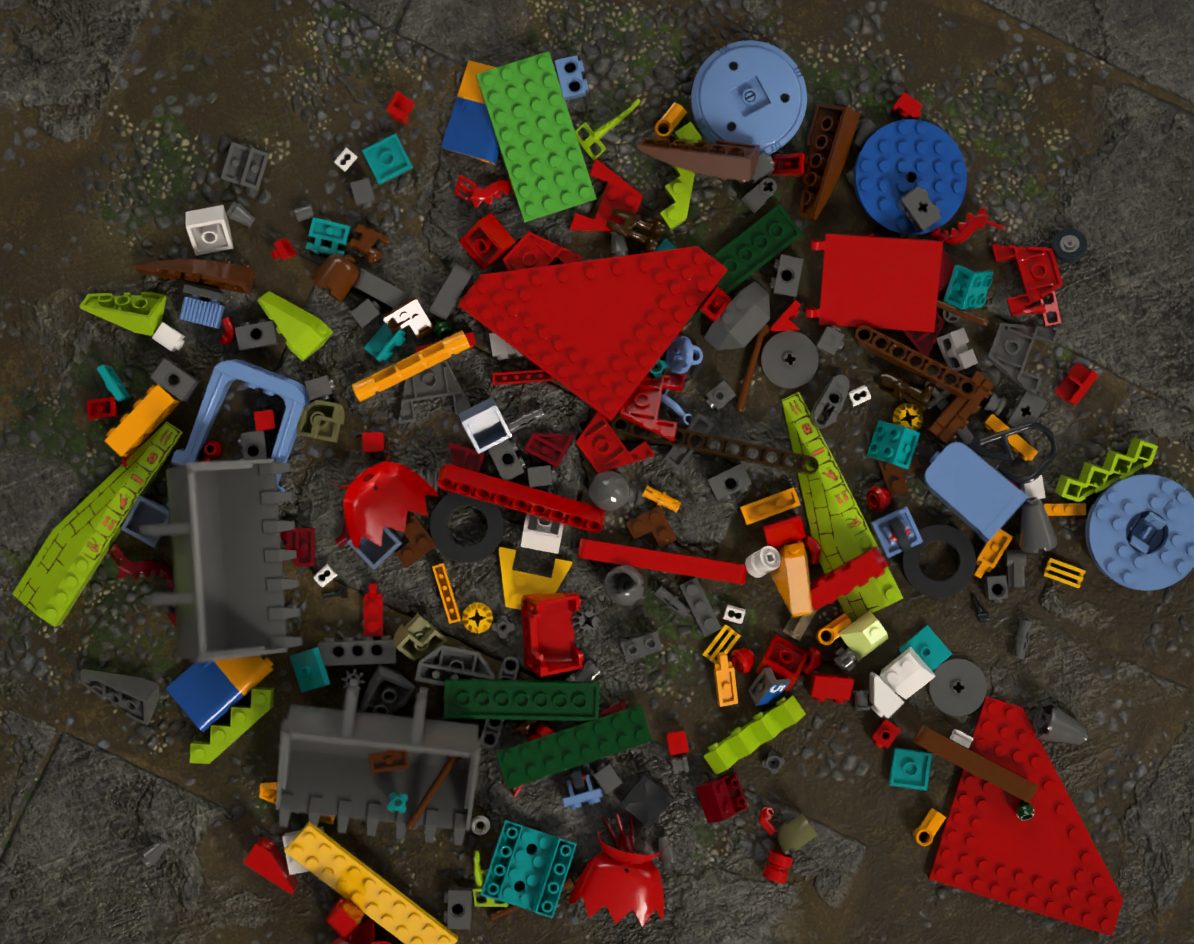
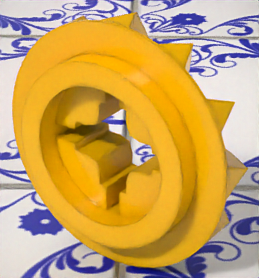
(900, 413)
(484, 623)

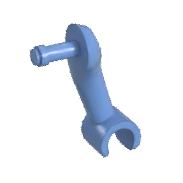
(673, 405)

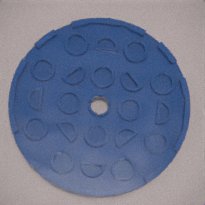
(906, 148)

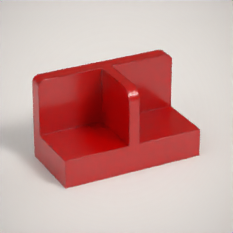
(400, 108)
(1076, 384)

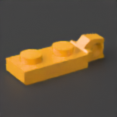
(992, 553)
(725, 681)

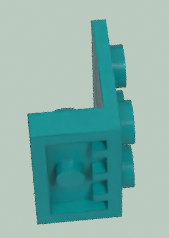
(968, 288)
(384, 342)
(893, 444)

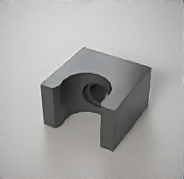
(184, 388)

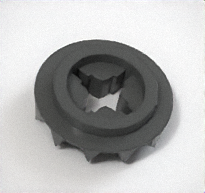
(578, 620)

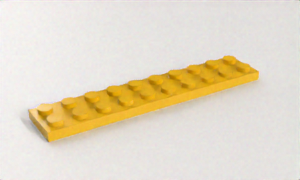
(366, 889)

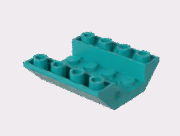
(540, 872)

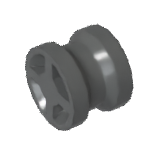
(951, 317)
(995, 404)
(679, 763)

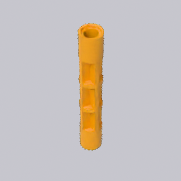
(411, 366)

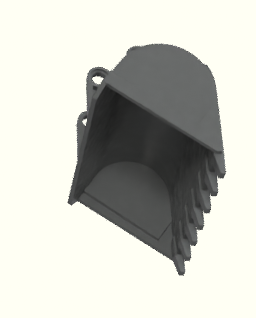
(227, 559)
(329, 773)

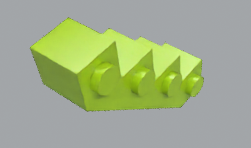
(680, 188)
(1115, 468)
(241, 720)
(758, 731)

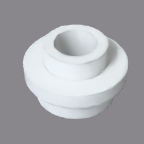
(480, 831)

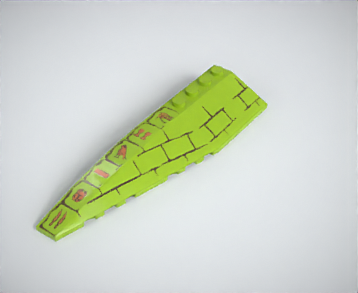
(835, 514)
(88, 532)

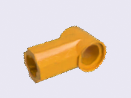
(670, 120)
(833, 628)
(929, 825)

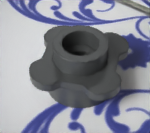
(508, 627)
(773, 767)

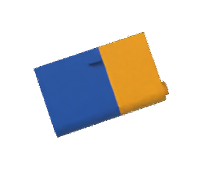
(469, 125)
(215, 686)

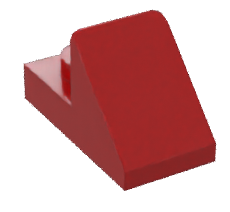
(783, 323)
(102, 408)

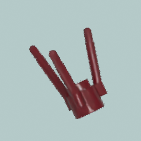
(625, 842)

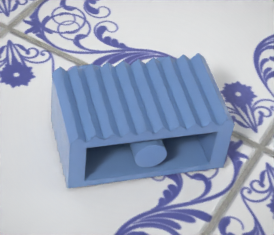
(202, 312)

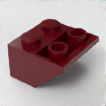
(721, 797)

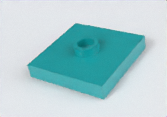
(387, 159)
(113, 383)
(927, 647)
(309, 669)
(910, 768)

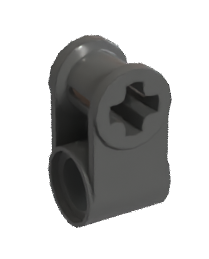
(757, 196)

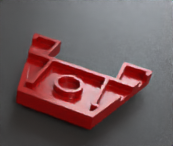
(616, 195)
(535, 252)
(1037, 272)
(644, 404)
(605, 448)

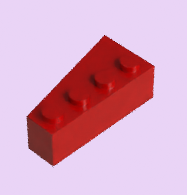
(344, 916)

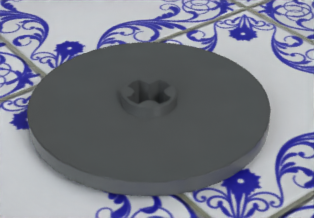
(776, 352)
(968, 676)

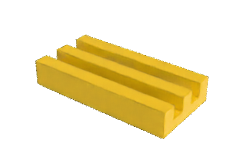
(1079, 578)
(728, 648)

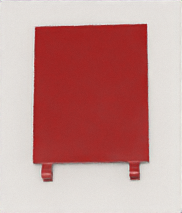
(878, 282)

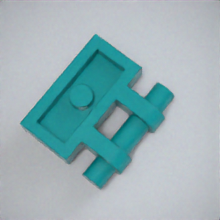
(330, 232)

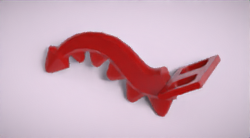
(479, 194)
(966, 229)
(1043, 309)

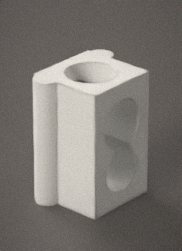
(341, 157)
(858, 391)
(328, 578)
(736, 610)
(961, 738)

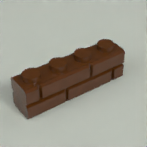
(957, 410)

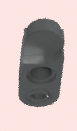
(838, 390)

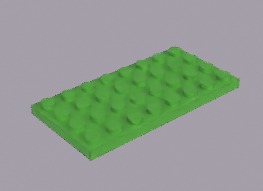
(536, 136)

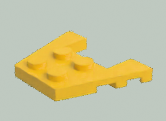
(522, 583)

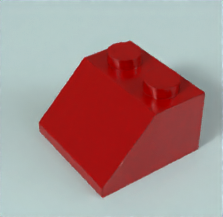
(487, 241)
(784, 532)
(784, 660)
(831, 687)

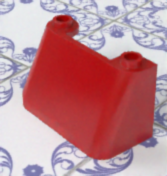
(549, 633)

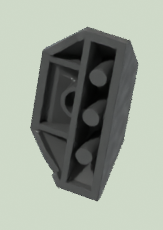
(740, 319)
(452, 663)

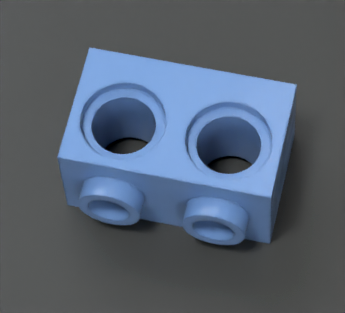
(566, 78)

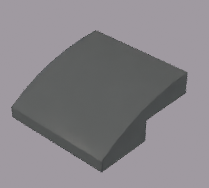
(244, 166)

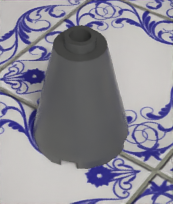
(1035, 527)
(1058, 726)

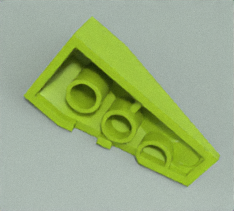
(133, 312)
(301, 329)

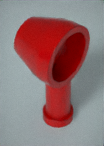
(215, 454)

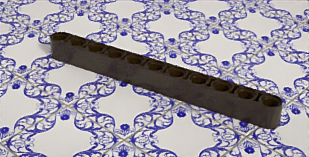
(723, 451)

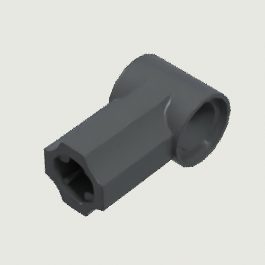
(1015, 562)
(587, 673)

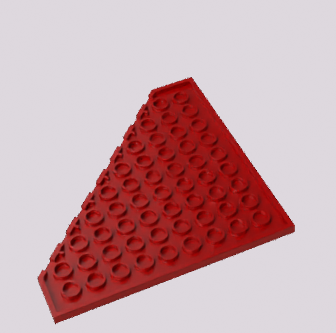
(596, 320)
(1031, 863)

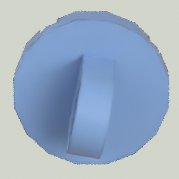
(680, 355)

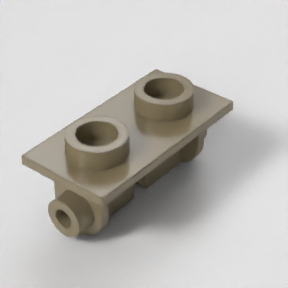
(797, 625)

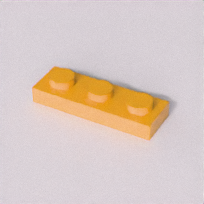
(770, 506)

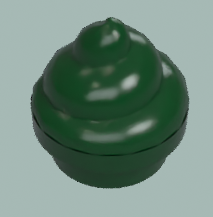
(443, 329)
(1024, 810)

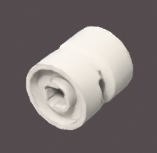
(763, 561)

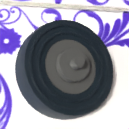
(1069, 245)

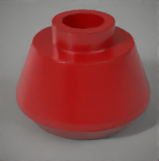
(878, 498)
(742, 659)

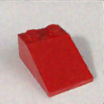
(269, 862)

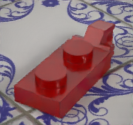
(373, 611)

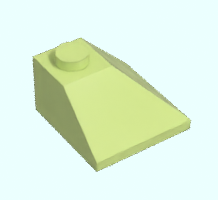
(864, 635)

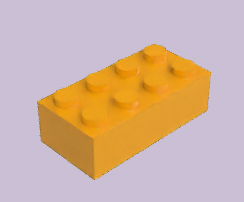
(142, 420)

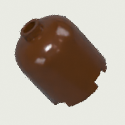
(337, 275)

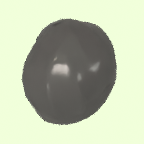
(609, 490)
(624, 585)

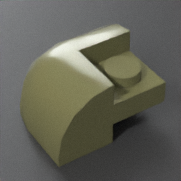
(321, 420)
(418, 638)
(795, 834)

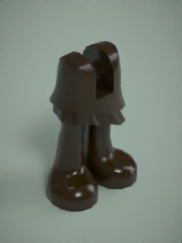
(631, 220)
(899, 388)

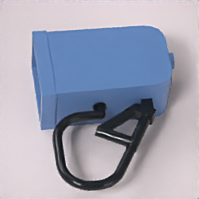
(976, 489)

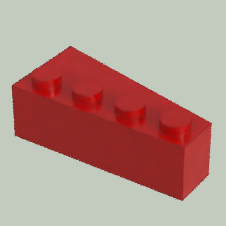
(846, 577)

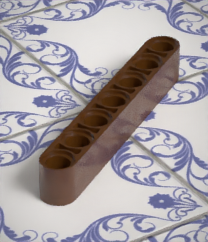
(921, 370)
(975, 763)

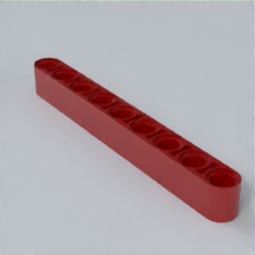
(521, 498)
(662, 561)

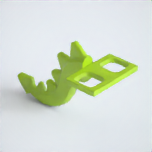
(599, 133)
(480, 876)

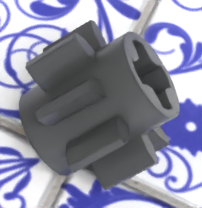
(845, 659)
(350, 675)

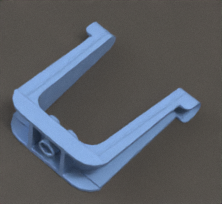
(223, 375)

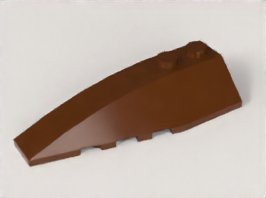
(828, 149)
(719, 160)
(203, 272)

